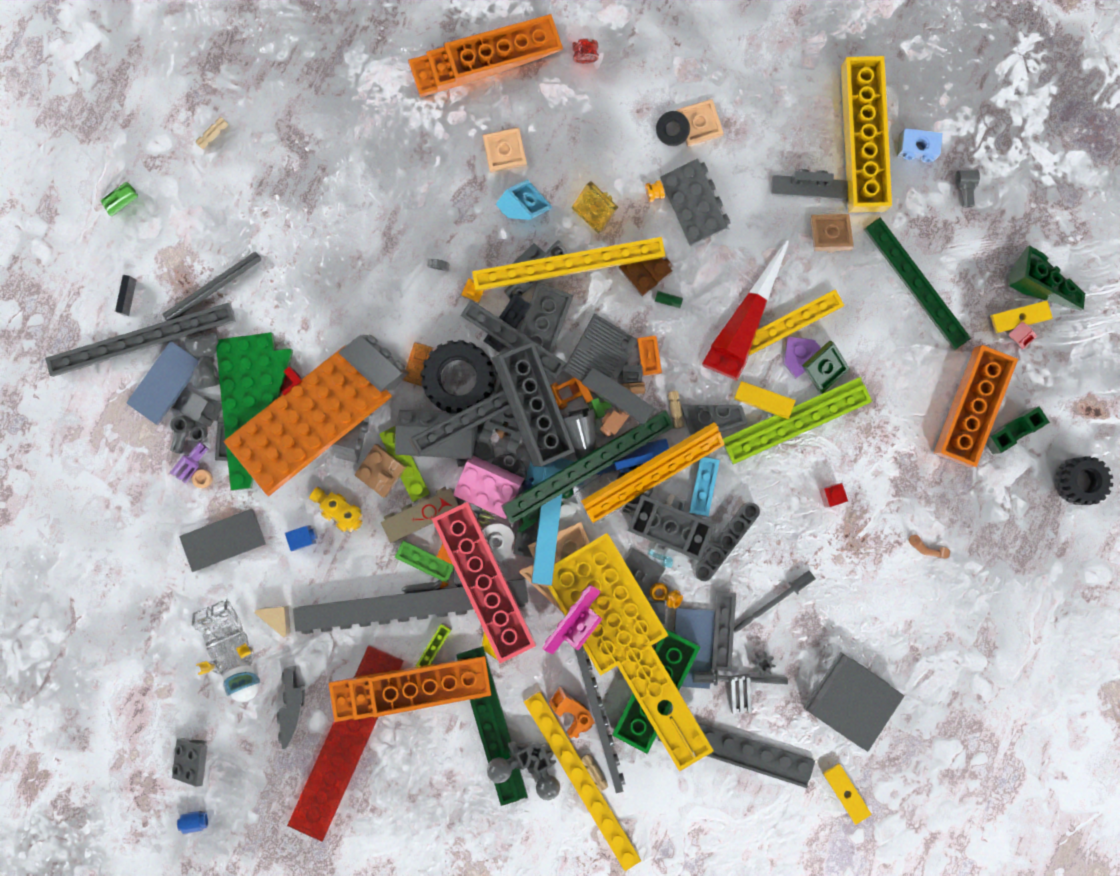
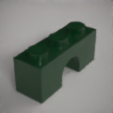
(1020, 426)

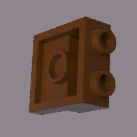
(647, 274)

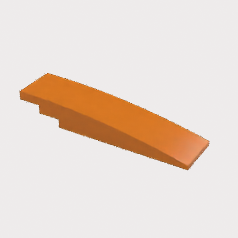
(484, 55)
(409, 689)

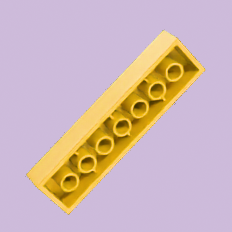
(866, 134)

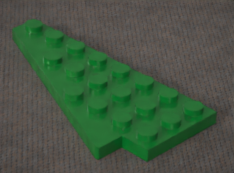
(249, 382)

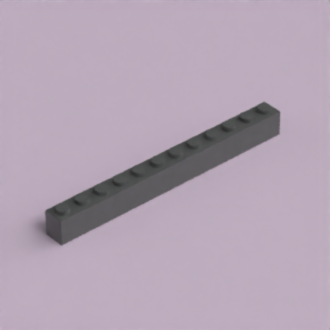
(392, 607)

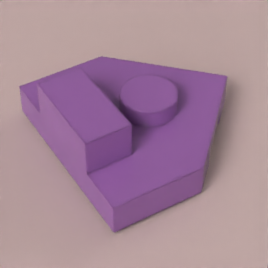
(797, 353)

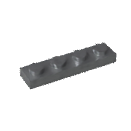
(723, 631)

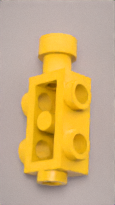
(338, 512)

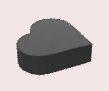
(438, 264)

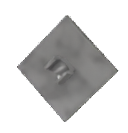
(644, 570)

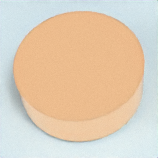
(202, 478)

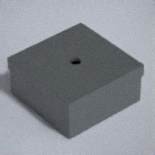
(854, 701)

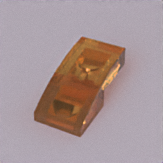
(415, 363)

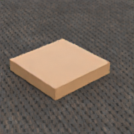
(703, 122)
(504, 150)

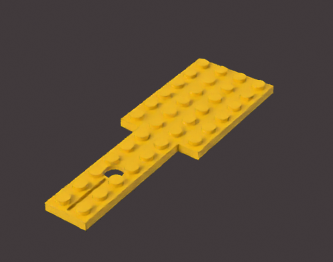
(626, 641)

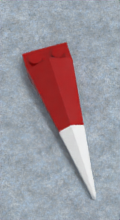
(733, 344)

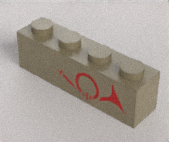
(418, 516)

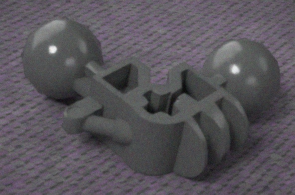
(537, 763)

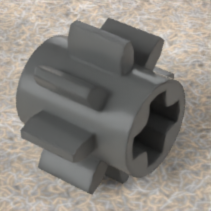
(766, 668)

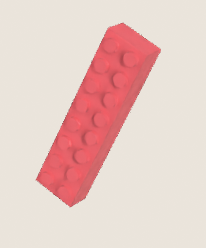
(484, 582)

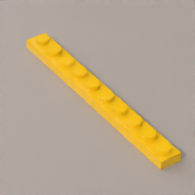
(568, 264)
(582, 781)

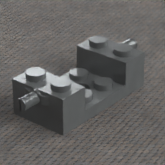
(692, 533)

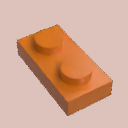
(649, 355)

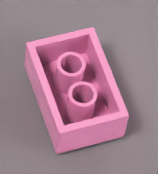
(487, 485)

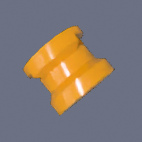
(654, 191)

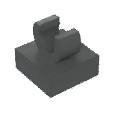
(632, 373)

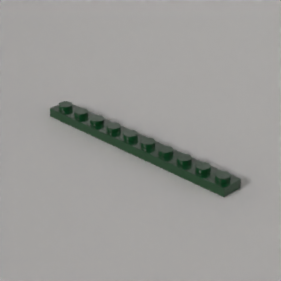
(586, 466)

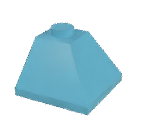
(523, 202)

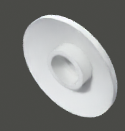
(505, 542)

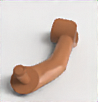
(917, 543)

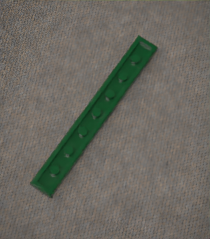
(917, 283)

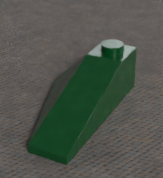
(1039, 279)

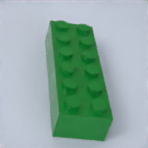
(677, 657)

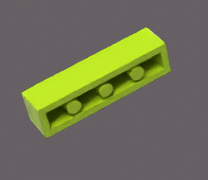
(434, 645)

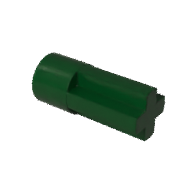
(668, 299)

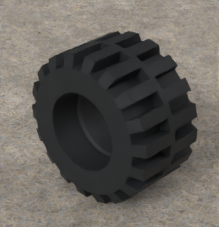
(1099, 480)

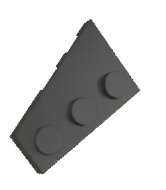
(724, 416)

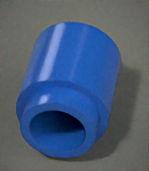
(192, 822)

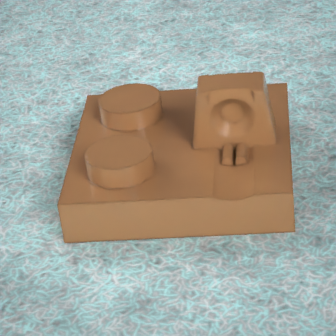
(831, 232)
(380, 470)

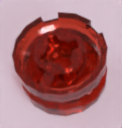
(585, 51)

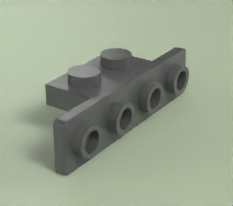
(810, 184)
(533, 253)

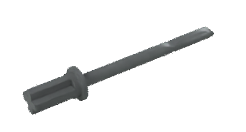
(796, 586)
(714, 678)

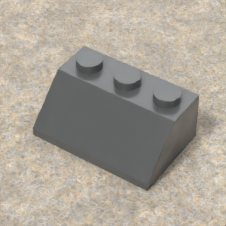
(374, 362)

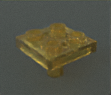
(596, 203)

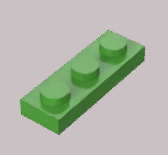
(424, 561)

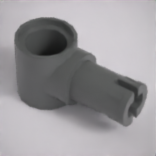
(967, 181)
(179, 432)

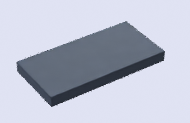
(163, 383)
(697, 627)

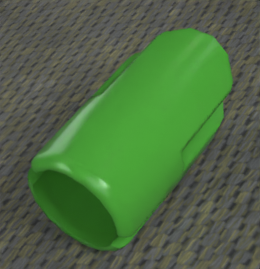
(119, 198)

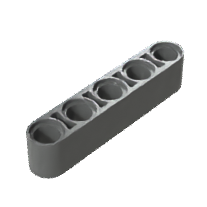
(735, 537)

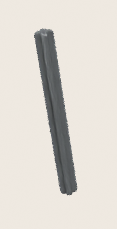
(212, 286)

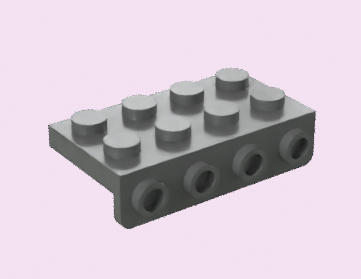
(695, 202)

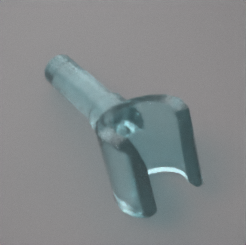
(667, 561)

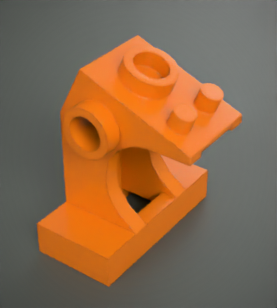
(577, 389)
(564, 702)

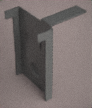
(192, 406)

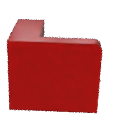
(292, 379)

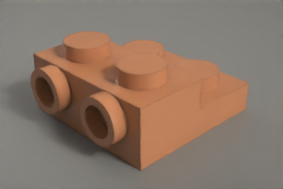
(612, 423)

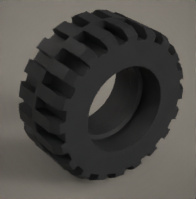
(444, 355)

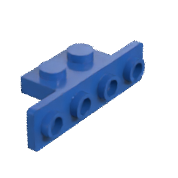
(638, 456)

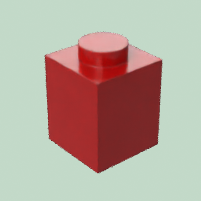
(833, 495)

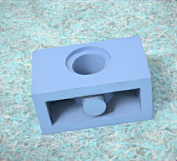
(928, 140)

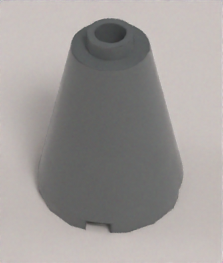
(581, 430)

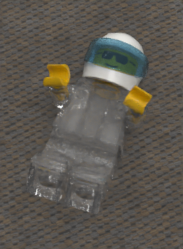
(228, 650)

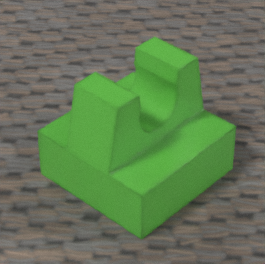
(599, 408)

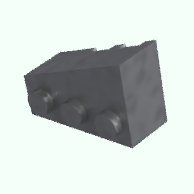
(351, 444)

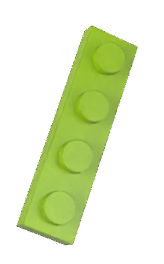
(411, 476)

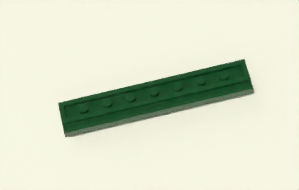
(495, 733)

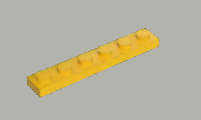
(796, 320)

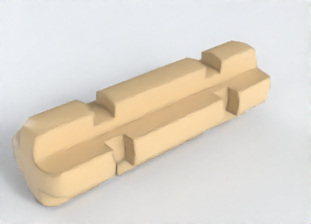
(211, 133)
(676, 411)
(594, 772)

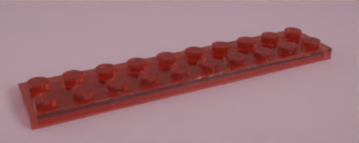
(338, 759)

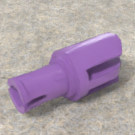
(189, 463)

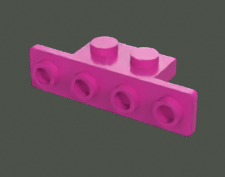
(577, 624)

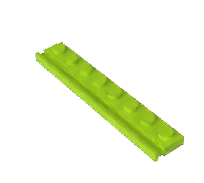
(802, 419)

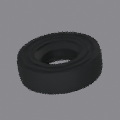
(669, 117)

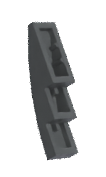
(618, 396)

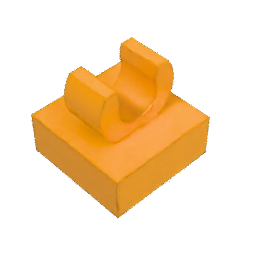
(470, 293)

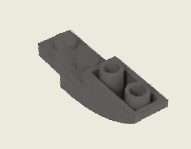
(290, 715)

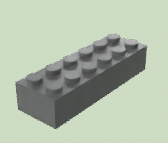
(533, 404)

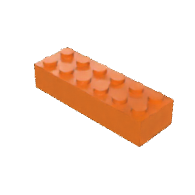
(975, 406)

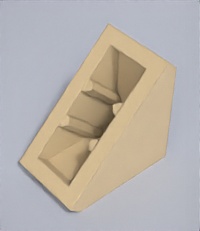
(277, 618)

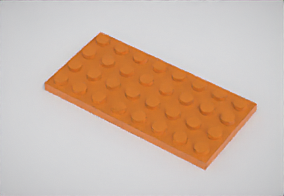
(304, 422)

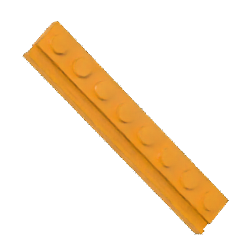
(653, 472)

